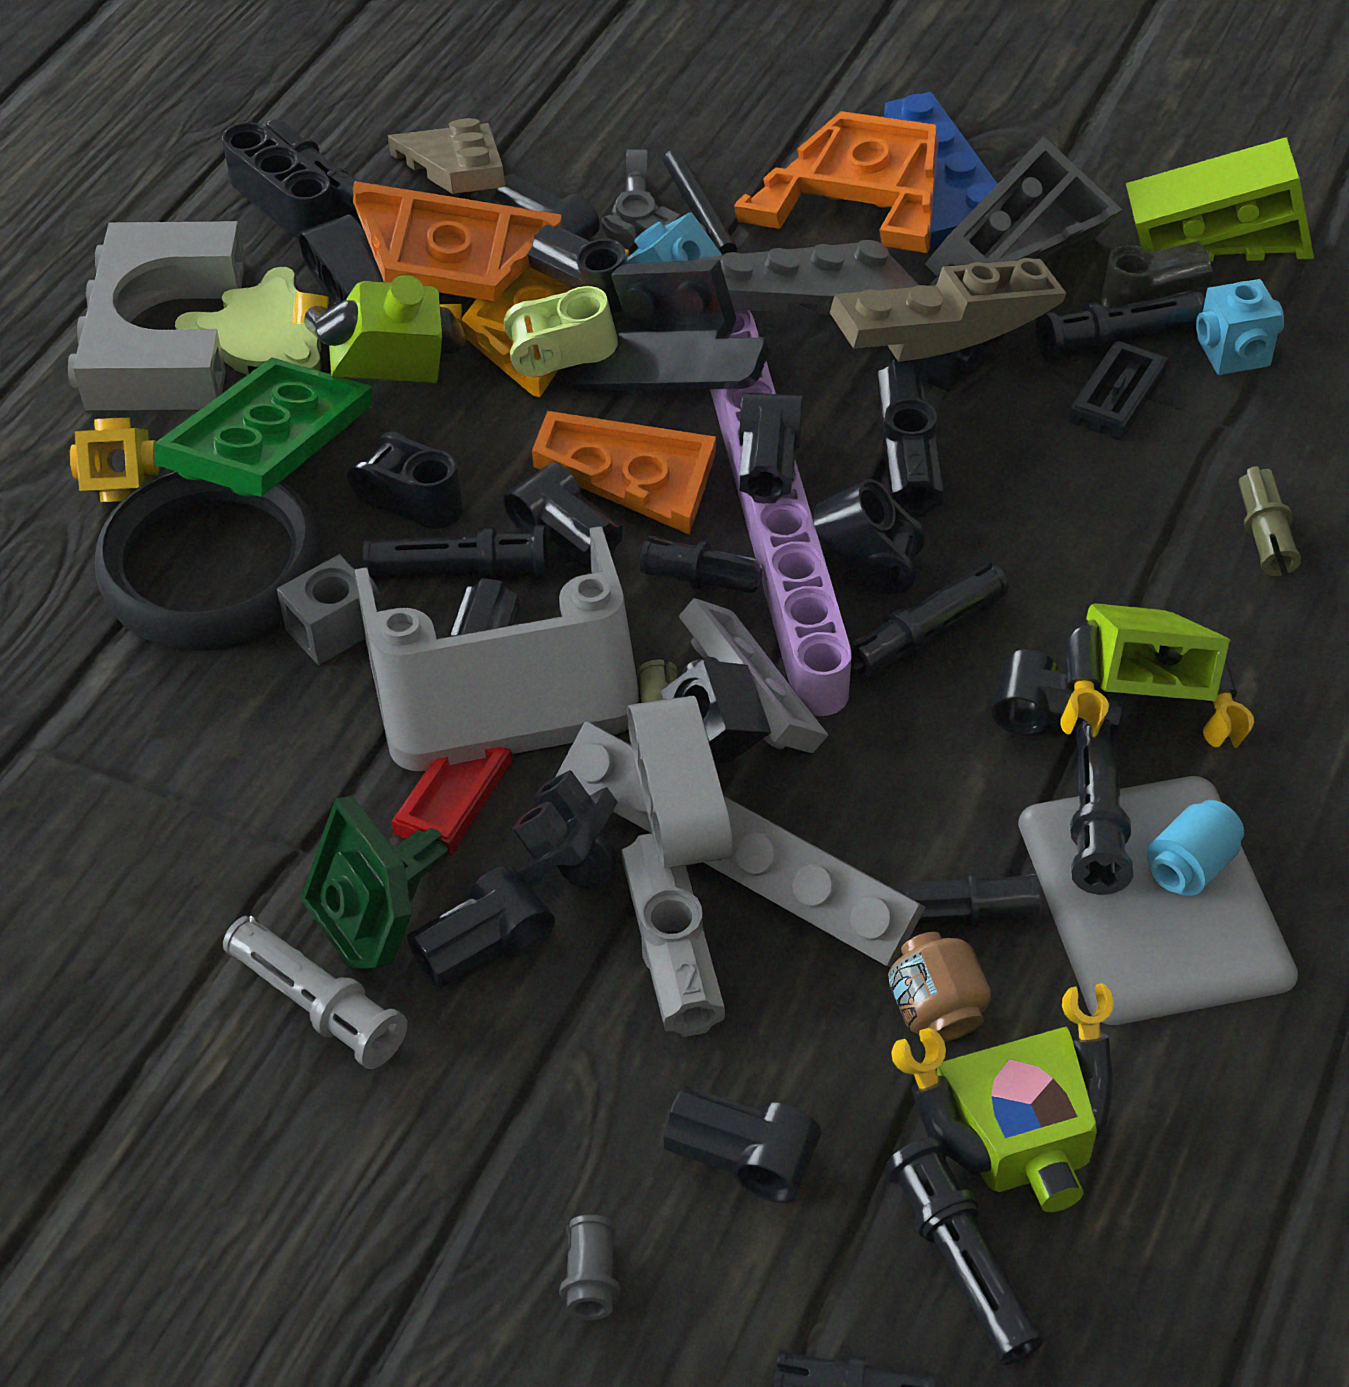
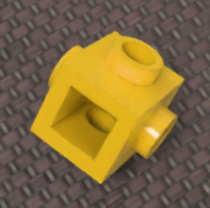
(93, 459)

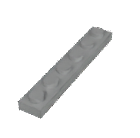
(766, 858)

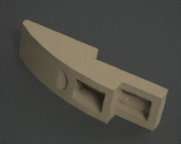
(956, 313)

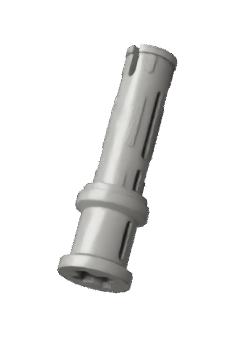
(334, 1005)

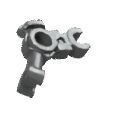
(635, 208)

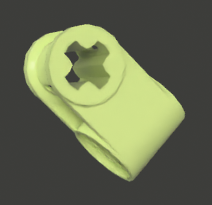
(566, 328)

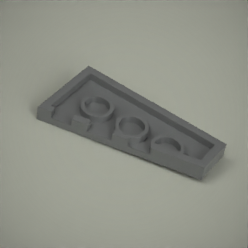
(809, 275)

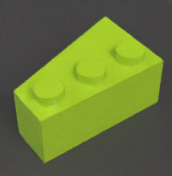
(1228, 203)

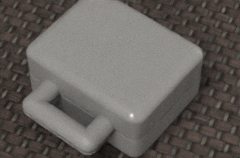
(1148, 943)

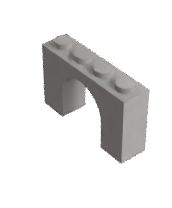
(136, 269)

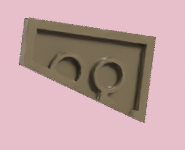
(455, 157)

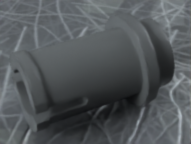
(590, 1268)

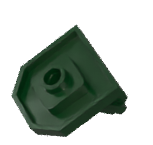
(365, 884)

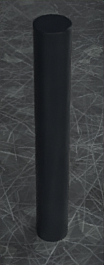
(698, 201)

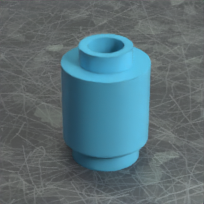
(1195, 847)

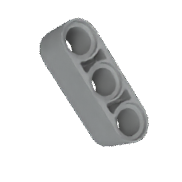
(679, 782)

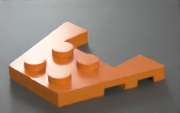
(859, 161)

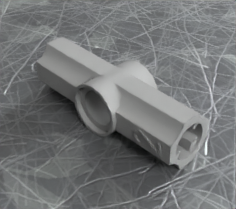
(679, 961)

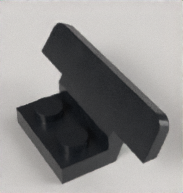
(674, 333)

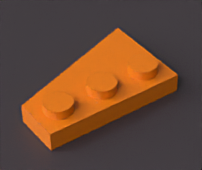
(631, 464)

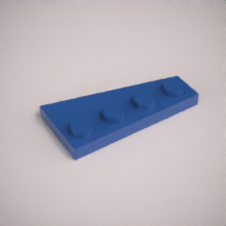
(960, 174)

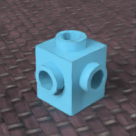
(677, 241)
(1239, 326)

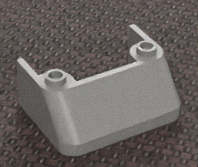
(506, 684)

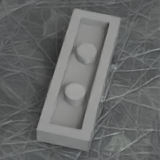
(723, 636)

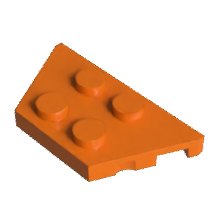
(448, 240)

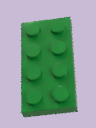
(263, 427)

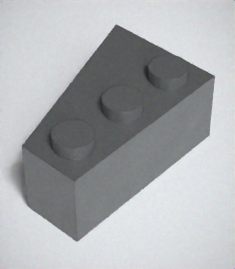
(1031, 213)

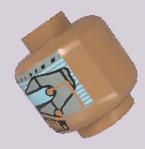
(939, 986)

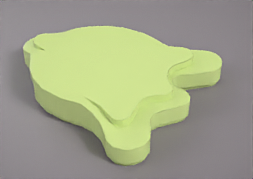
(259, 325)

